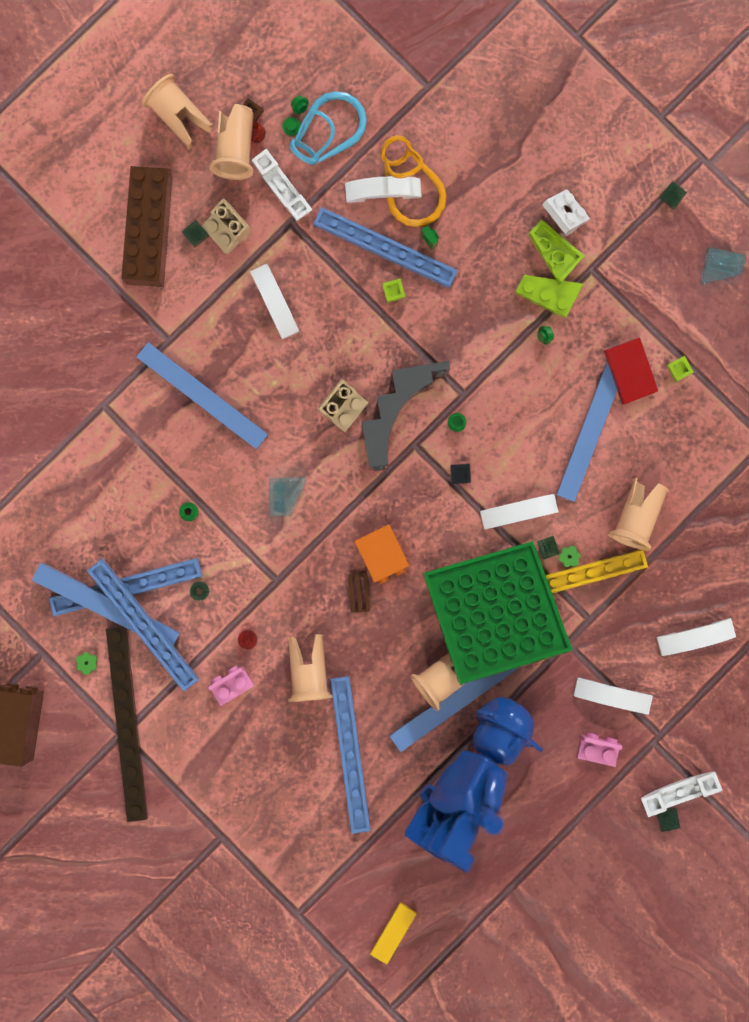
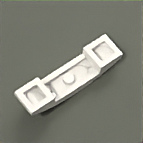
(281, 185)
(382, 188)
(274, 301)
(519, 511)
(696, 637)
(613, 696)
(680, 792)

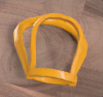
(434, 178)

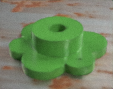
(572, 551)
(81, 661)

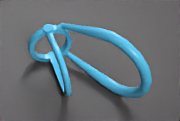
(307, 120)

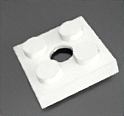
(566, 221)

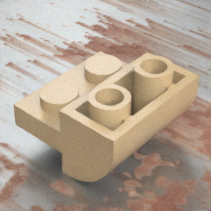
(226, 226)
(342, 405)

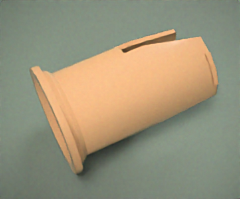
(173, 107)
(234, 144)
(639, 518)
(308, 680)
(437, 682)

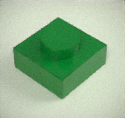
(430, 237)

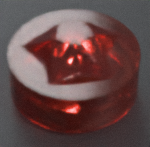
(258, 133)
(247, 639)

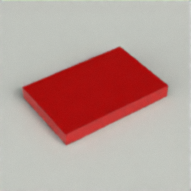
(631, 371)

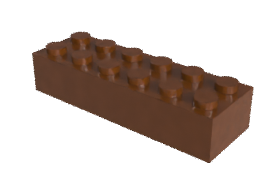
(147, 226)

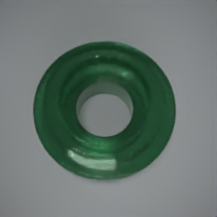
(193, 591)

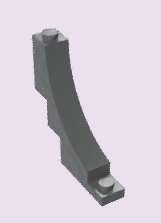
(406, 384)

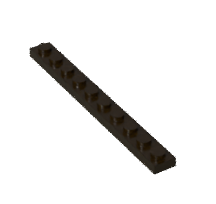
(126, 724)

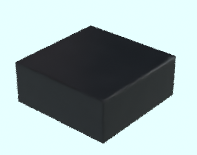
(460, 474)

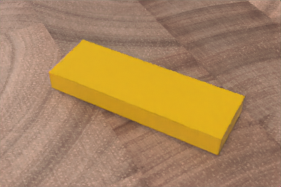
(393, 933)

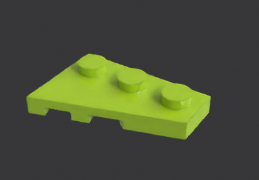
(555, 250)
(549, 293)

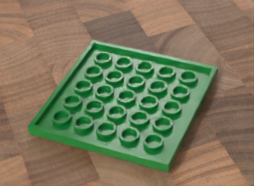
(496, 613)

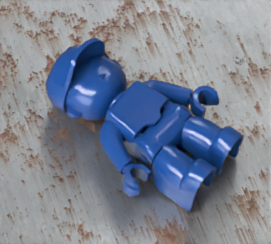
(473, 785)

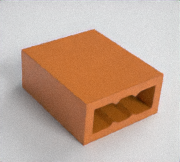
(382, 554)

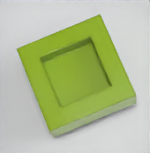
(393, 290)
(679, 369)

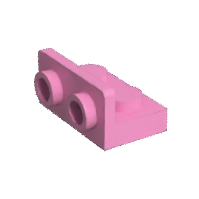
(231, 685)
(598, 750)

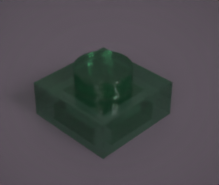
(673, 195)
(195, 233)
(548, 547)
(668, 820)

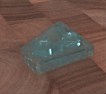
(721, 265)
(284, 494)

